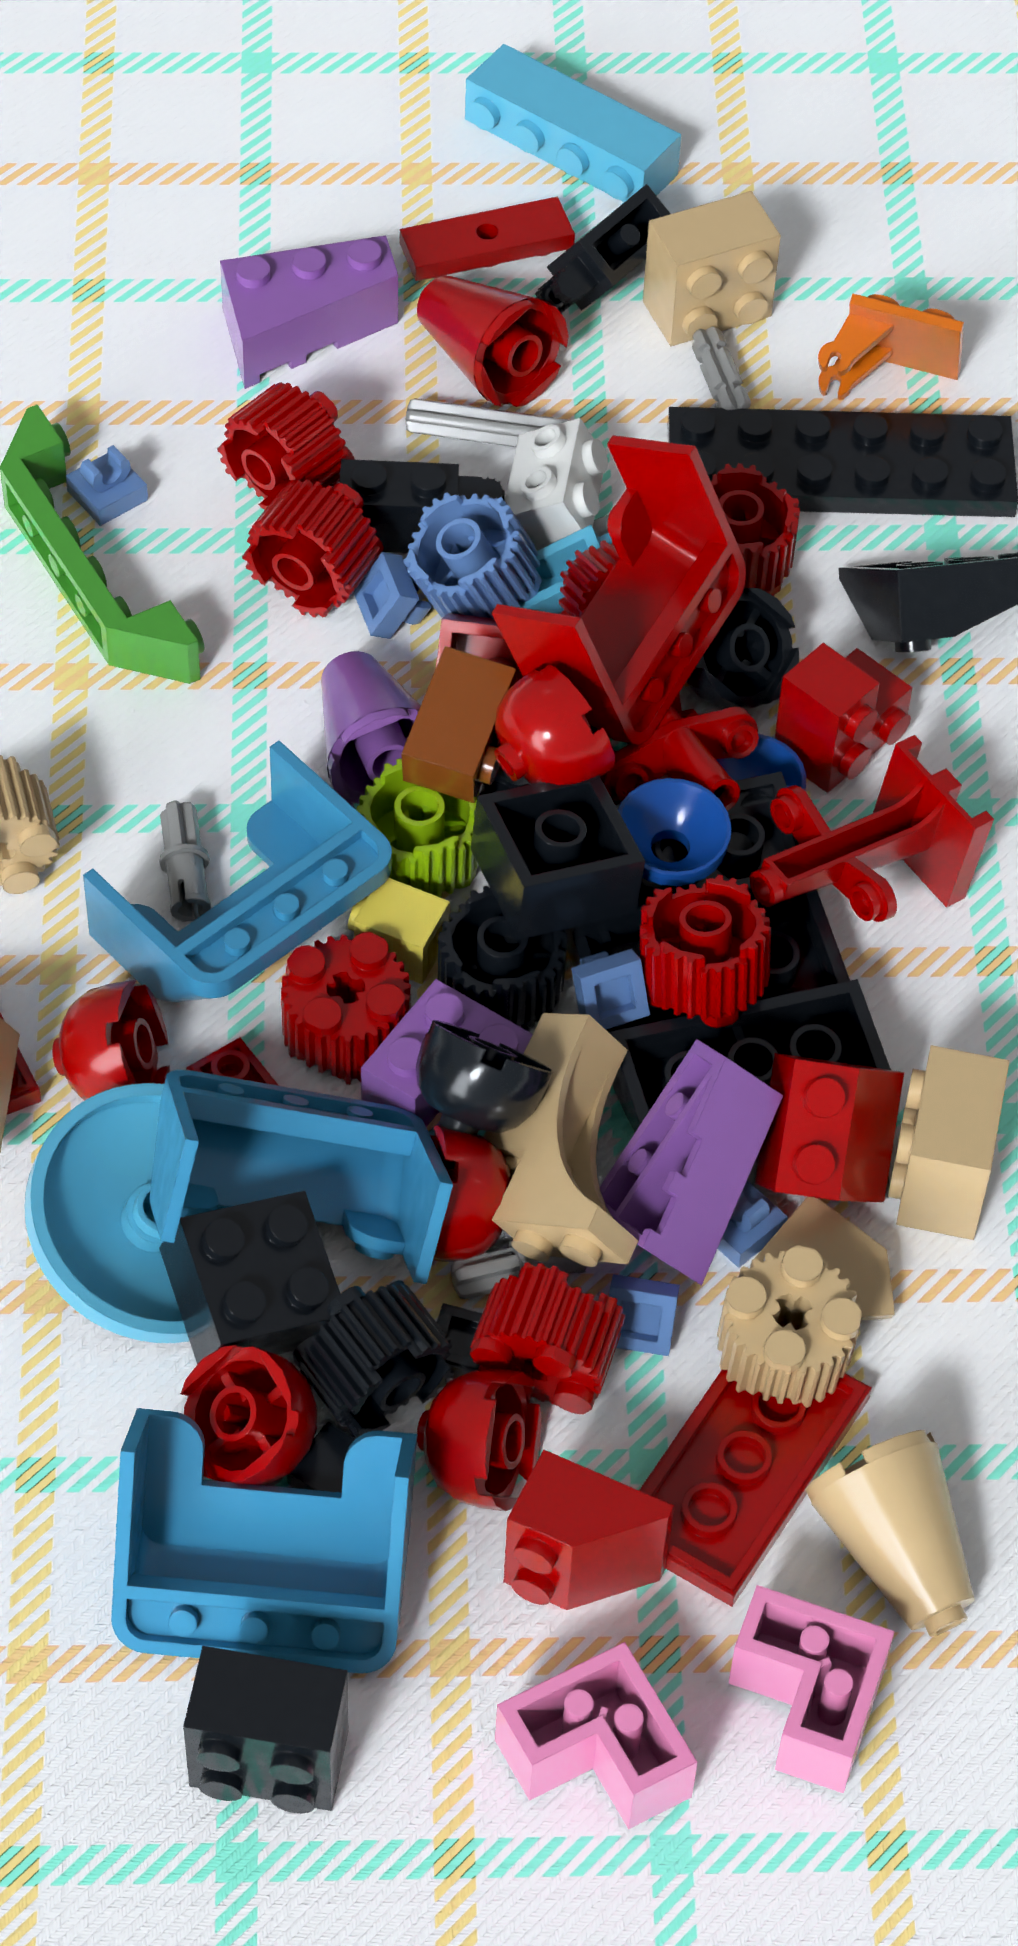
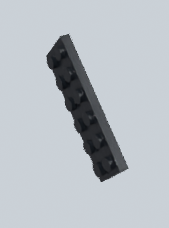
(863, 457)

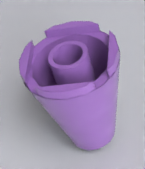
(363, 721)

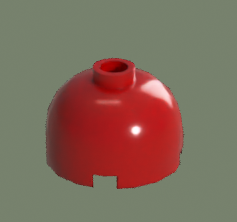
(547, 732)
(111, 1039)
(479, 1183)
(252, 1414)
(481, 1437)

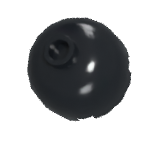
(747, 654)
(478, 1081)

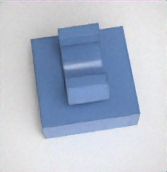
(107, 486)
(389, 597)
(611, 988)
(750, 1226)
(648, 1312)

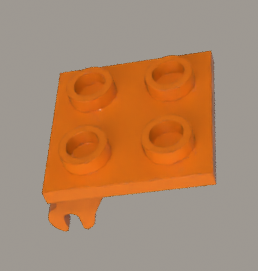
(886, 332)

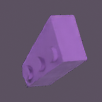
(306, 299)

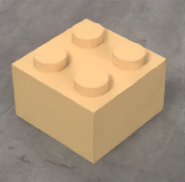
(711, 267)
(948, 1141)

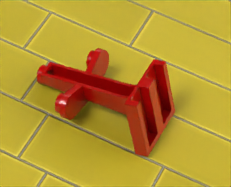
(687, 751)
(911, 822)

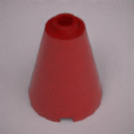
(495, 337)

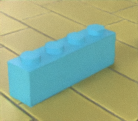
(570, 125)

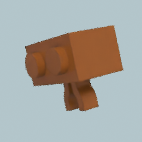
(455, 726)

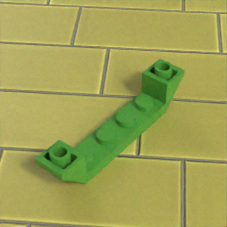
(147, 642)

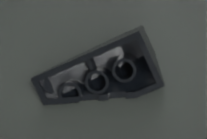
(929, 599)

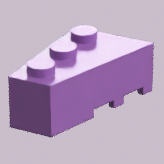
(691, 1160)

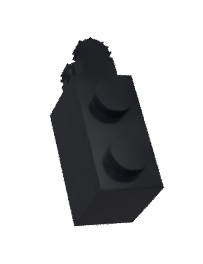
(603, 253)
(399, 490)

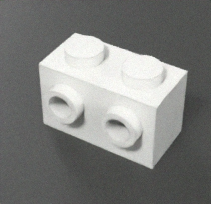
(556, 481)

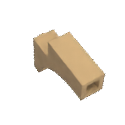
(554, 1184)

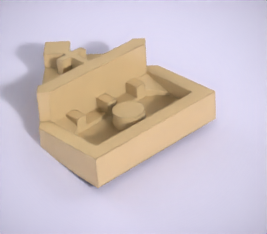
(844, 1248)

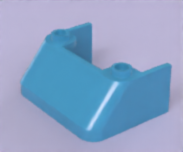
(258, 1141)

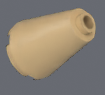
(901, 1528)

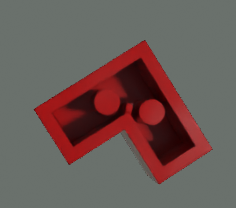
(840, 713)

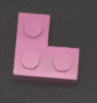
(821, 1667)
(604, 1721)

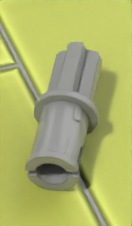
(184, 860)
(480, 1273)

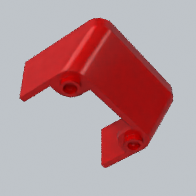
(657, 605)

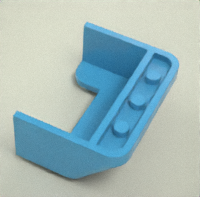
(319, 865)
(260, 1563)

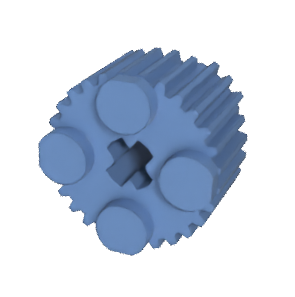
(472, 556)

